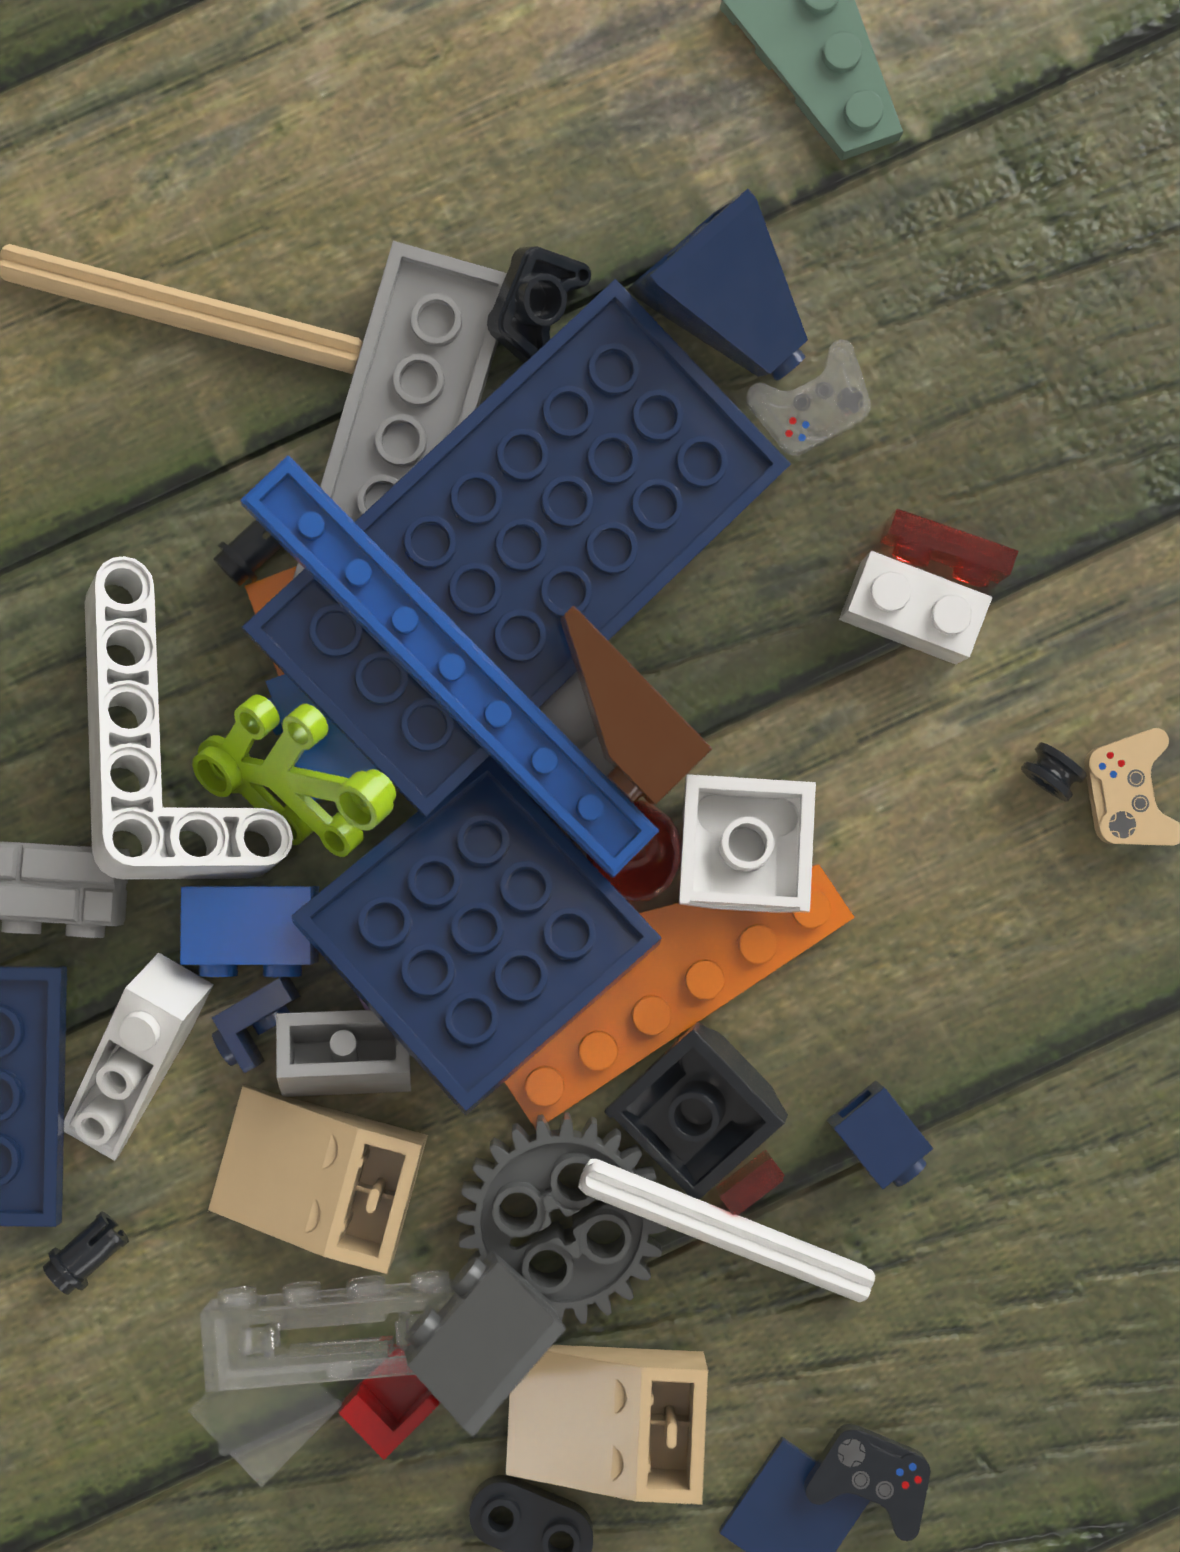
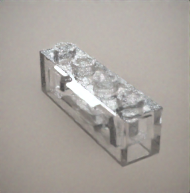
(304, 1305)

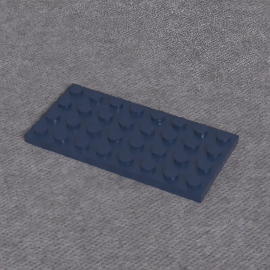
(555, 493)

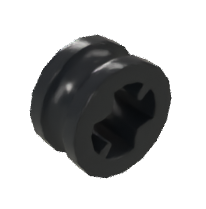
(1053, 771)

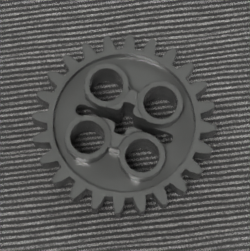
(533, 1168)

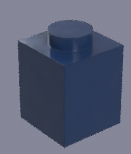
(881, 1136)

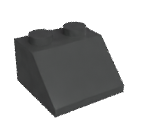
(481, 1340)

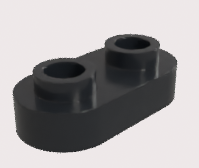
(535, 1517)

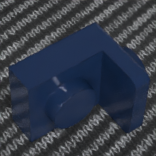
(257, 1010)

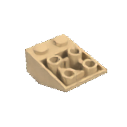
(318, 1177)
(612, 1422)

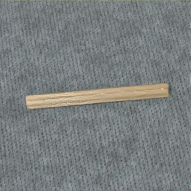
(179, 308)

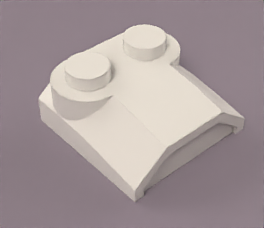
(747, 844)

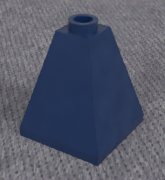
(730, 290)

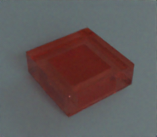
(750, 1183)

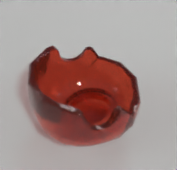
(654, 865)

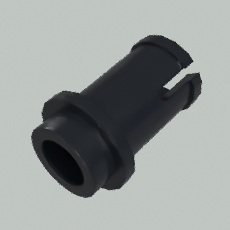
(246, 553)
(84, 1254)

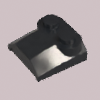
(699, 1110)

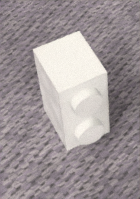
(915, 608)

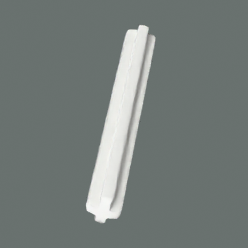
(726, 1230)

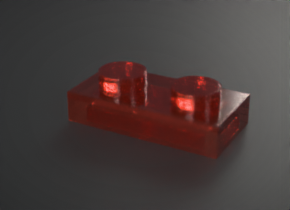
(972, 557)

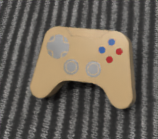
(1124, 793)

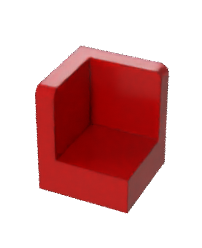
(387, 1410)

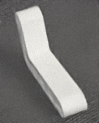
(139, 751)

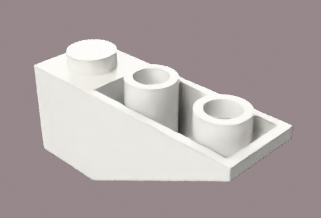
(135, 1054)

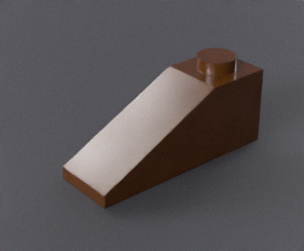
(633, 722)

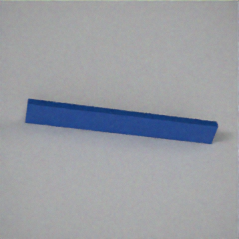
(449, 666)

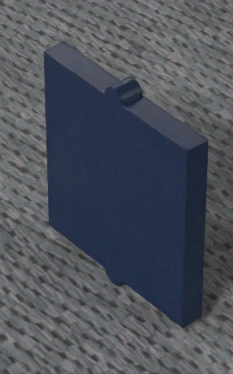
(778, 1514)

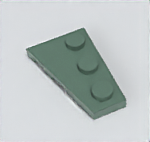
(827, 66)

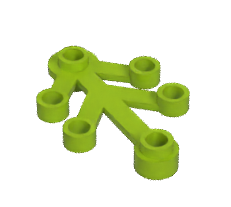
(227, 768)

